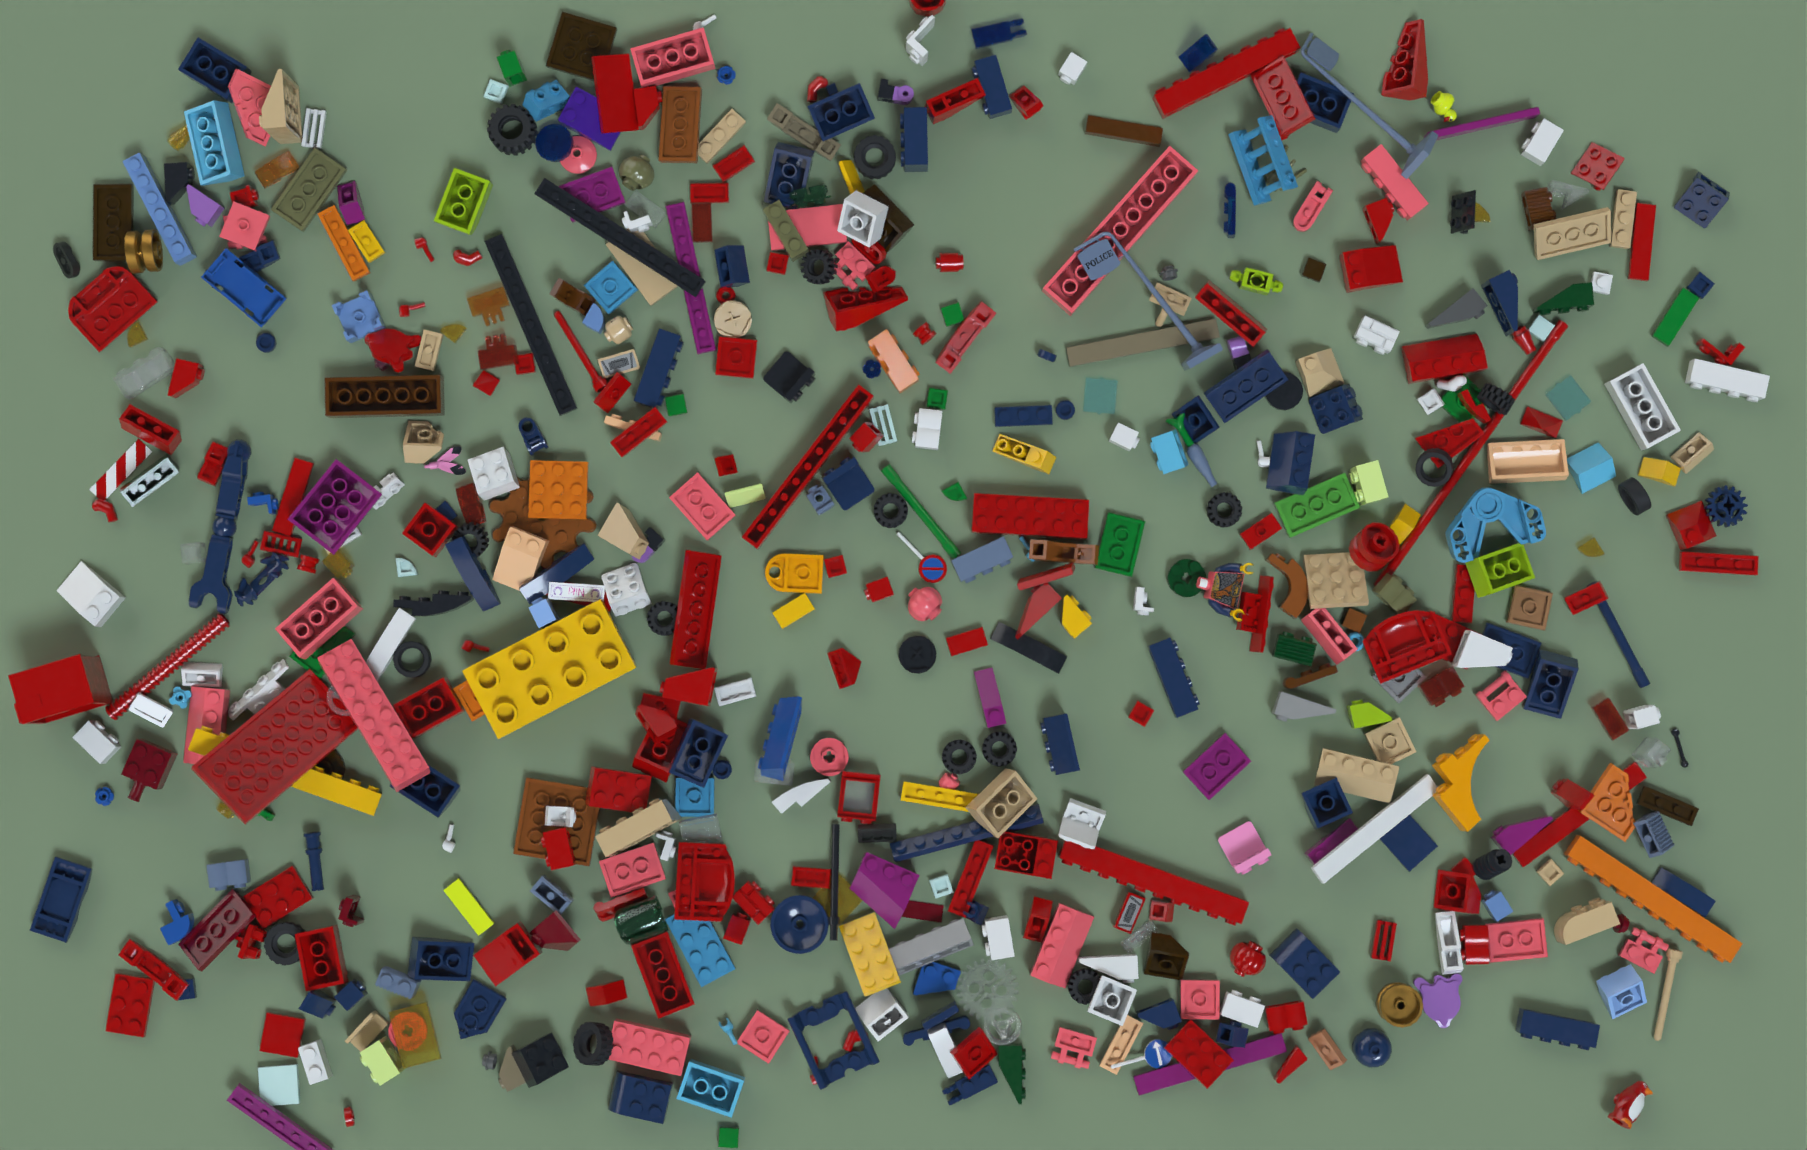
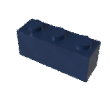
(992, 82)

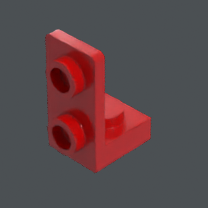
(1730, 356)

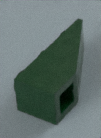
(1576, 296)
(1010, 1063)

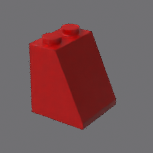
(691, 687)

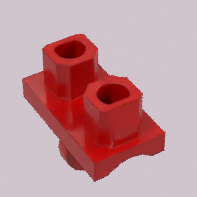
(247, 941)

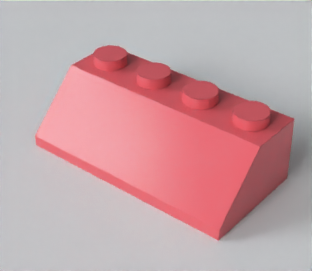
(209, 709)
(1061, 945)

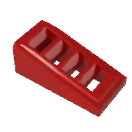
(266, 534)
(1292, 1062)

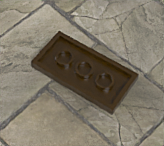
(111, 220)

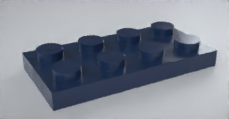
(1246, 386)

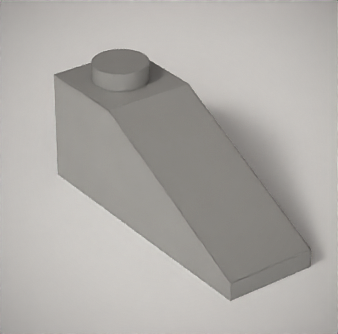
(1294, 707)

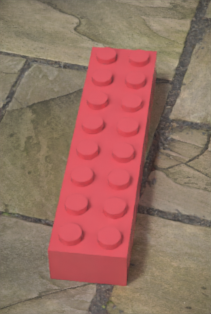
(373, 715)

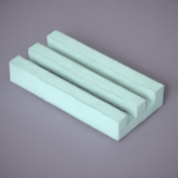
(879, 409)

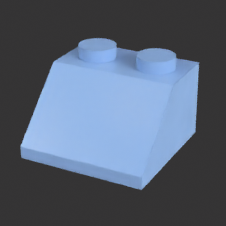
(1621, 991)

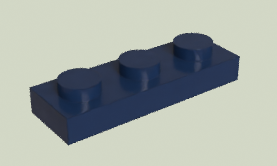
(1023, 416)

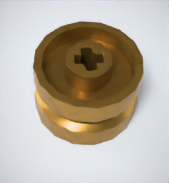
(143, 251)
(1409, 1010)

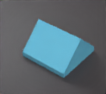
(1591, 467)

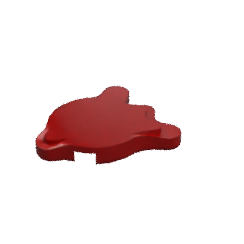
(392, 347)

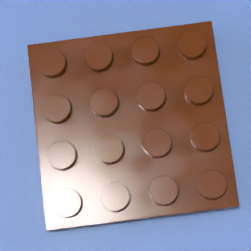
(532, 819)

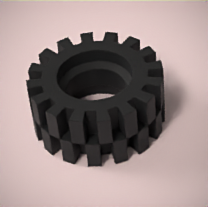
(829, 266)
(1495, 399)
(899, 518)
(1224, 521)
(478, 532)
(653, 614)
(1011, 748)
(959, 768)
(1074, 981)

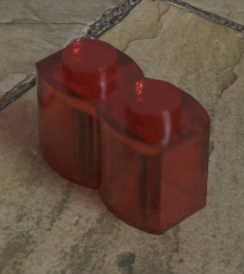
(1441, 686)

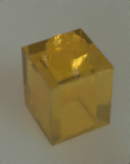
(339, 564)

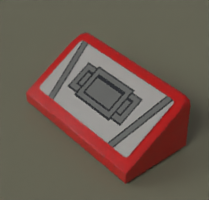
(1129, 912)

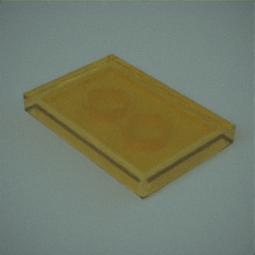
(415, 1035)

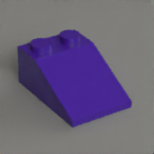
(583, 118)

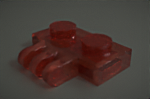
(497, 353)

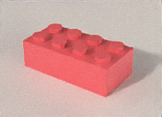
(673, 58)
(319, 618)
(649, 1047)

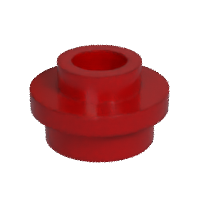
(721, 291)

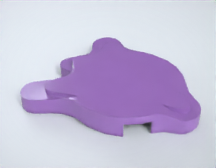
(1440, 998)

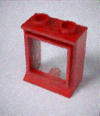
(858, 797)

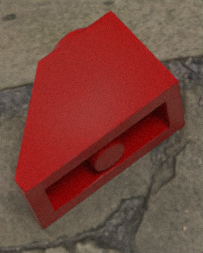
(647, 104)
(1378, 218)
(185, 377)
(656, 723)
(1038, 919)
(737, 928)

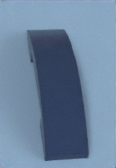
(260, 259)

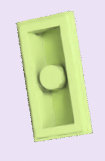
(745, 495)

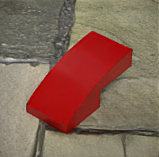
(1478, 412)
(213, 464)

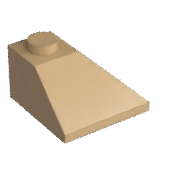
(1319, 372)

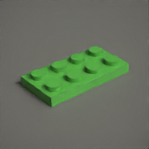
(1317, 505)

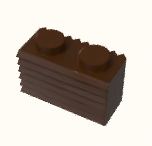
(1537, 206)

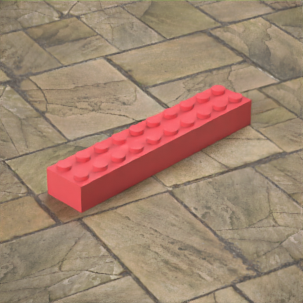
(1127, 224)

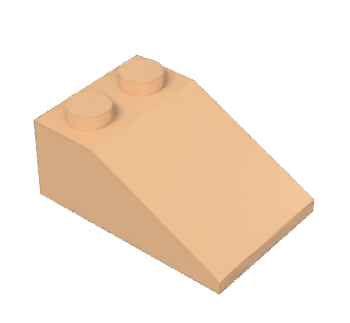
(519, 558)

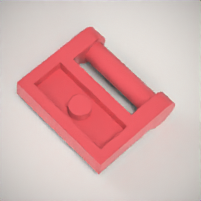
(1505, 700)

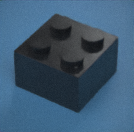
(540, 1060)

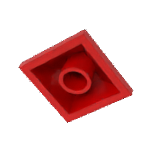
(1691, 525)
(1457, 892)

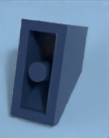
(318, 1004)
(1161, 1014)

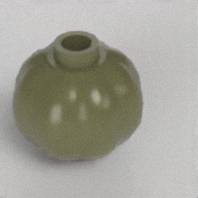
(636, 172)

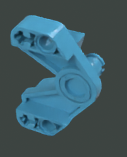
(1488, 506)

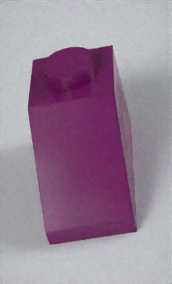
(350, 203)

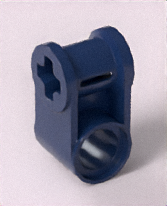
(532, 437)

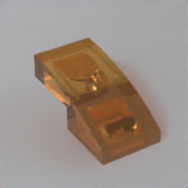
(276, 169)

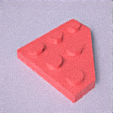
(248, 97)

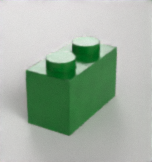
(511, 67)

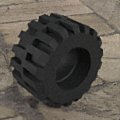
(503, 116)

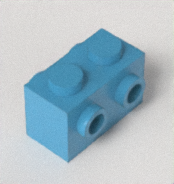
(545, 100)

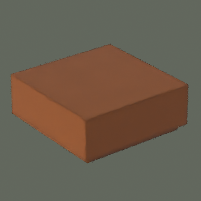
(1354, 620)

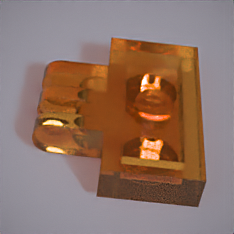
(489, 305)

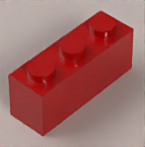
(150, 429)

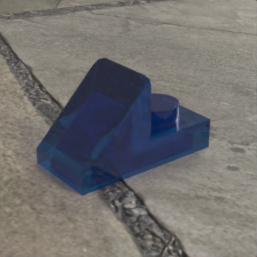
(1198, 53)

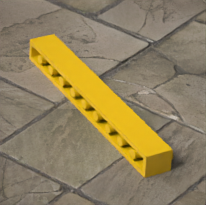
(314, 781)

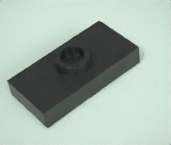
(877, 833)

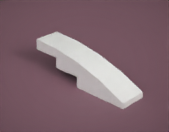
(389, 642)

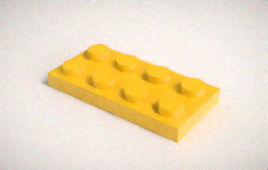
(869, 954)

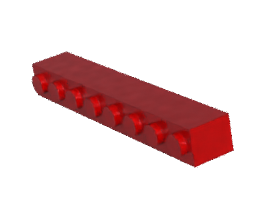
(1226, 73)

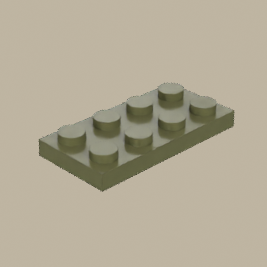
(309, 189)

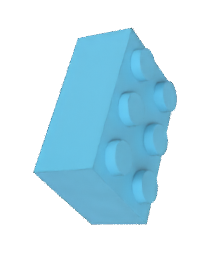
(710, 1088)

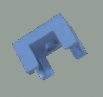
(359, 317)

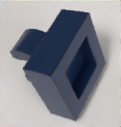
(976, 912)

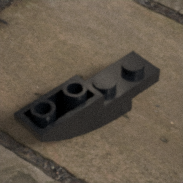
(440, 603)

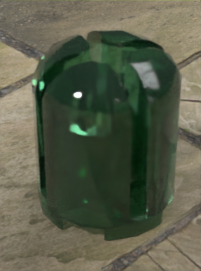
(640, 921)

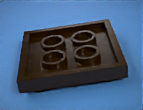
(578, 41)

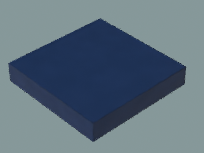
(940, 1015)

